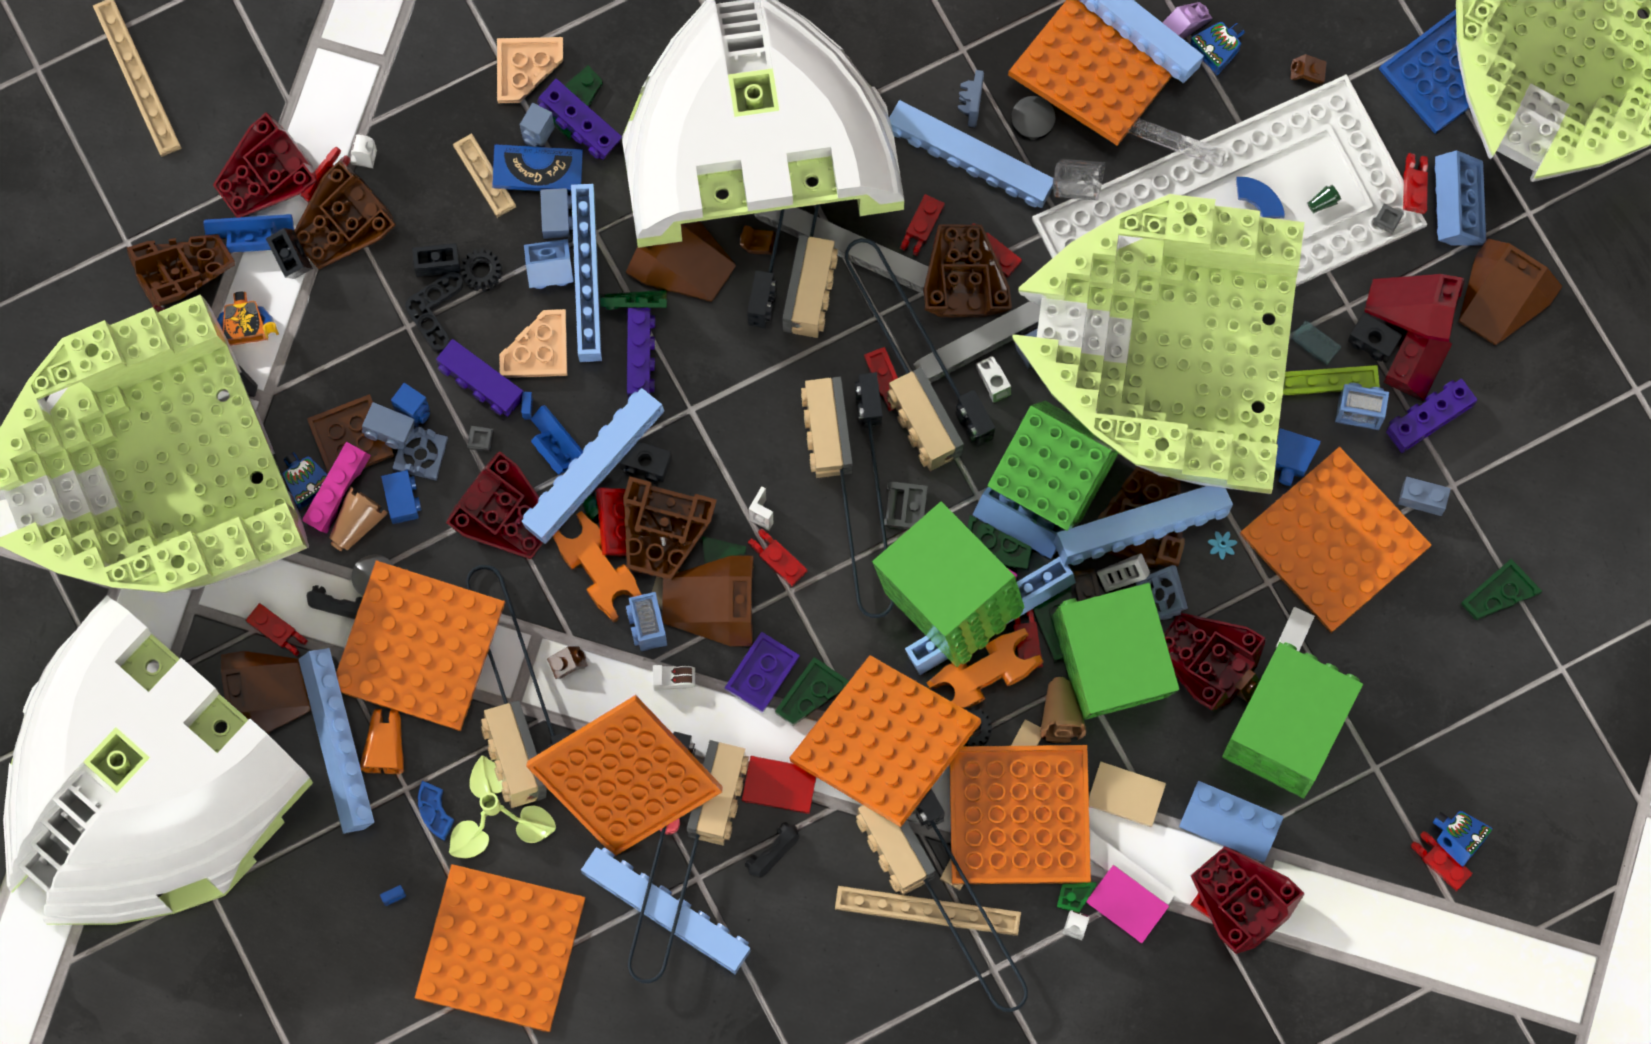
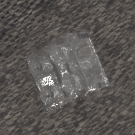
(1078, 179)

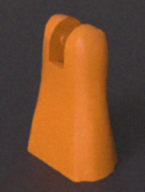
(383, 745)

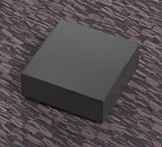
(1388, 218)
(480, 438)

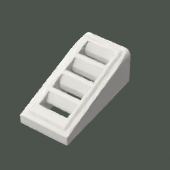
(1142, 574)

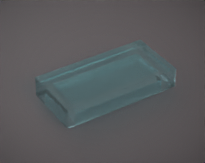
(1316, 342)

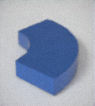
(1260, 196)
(432, 810)

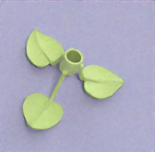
(469, 839)

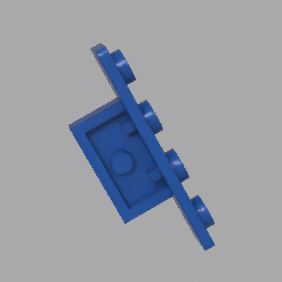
(248, 233)
(554, 441)

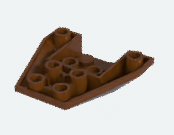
(341, 218)
(688, 267)
(964, 275)
(1505, 291)
(713, 600)
(264, 688)

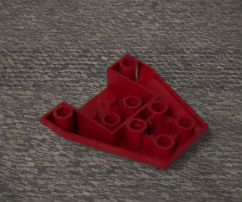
(264, 169)
(1417, 303)
(495, 508)
(1212, 656)
(1244, 898)

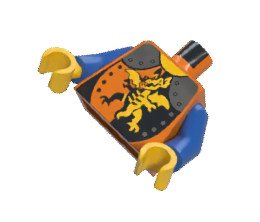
(245, 321)

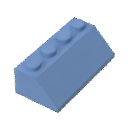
(1460, 199)
(1017, 522)
(1231, 821)

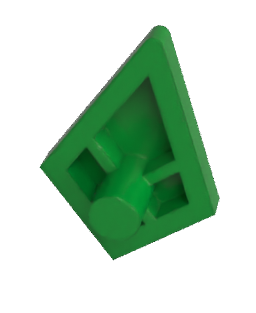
(1075, 895)

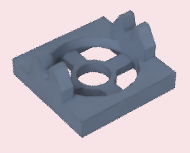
(971, 97)
(431, 472)
(1179, 604)

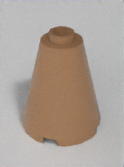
(355, 519)
(1061, 713)

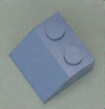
(548, 264)

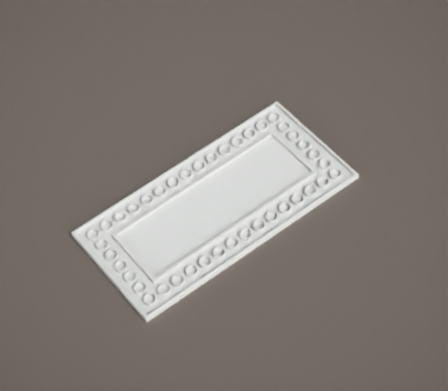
(1295, 152)

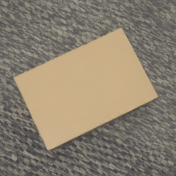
(1126, 794)

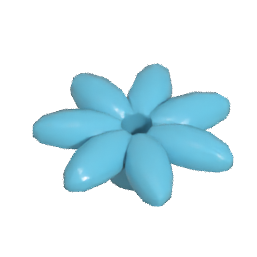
(1222, 549)

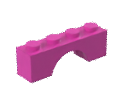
(327, 500)

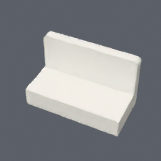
(760, 514)

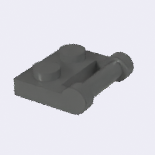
(913, 505)

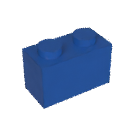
(411, 403)
(400, 496)

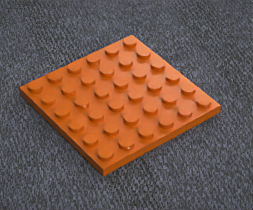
(1090, 71)
(1335, 539)
(418, 645)
(885, 740)
(624, 775)
(1020, 814)
(500, 948)

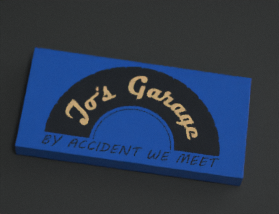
(536, 168)

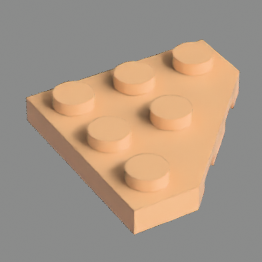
(524, 65)
(538, 348)

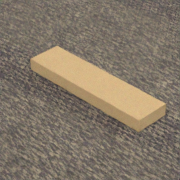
(482, 173)

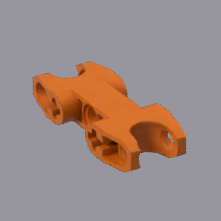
(607, 580)
(999, 664)

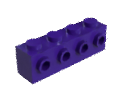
(579, 120)
(639, 351)
(479, 377)
(1431, 415)

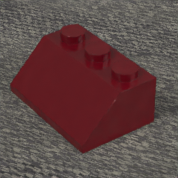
(1417, 365)

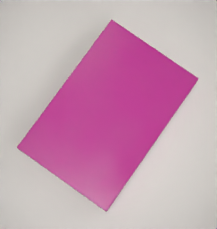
(1127, 903)

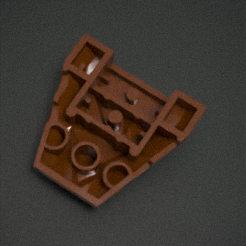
(178, 269)
(1139, 490)
(662, 527)

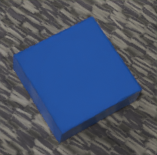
(527, 404)
(393, 895)

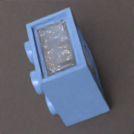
(1362, 406)
(648, 623)

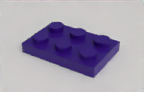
(762, 672)

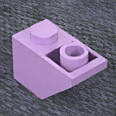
(1188, 19)

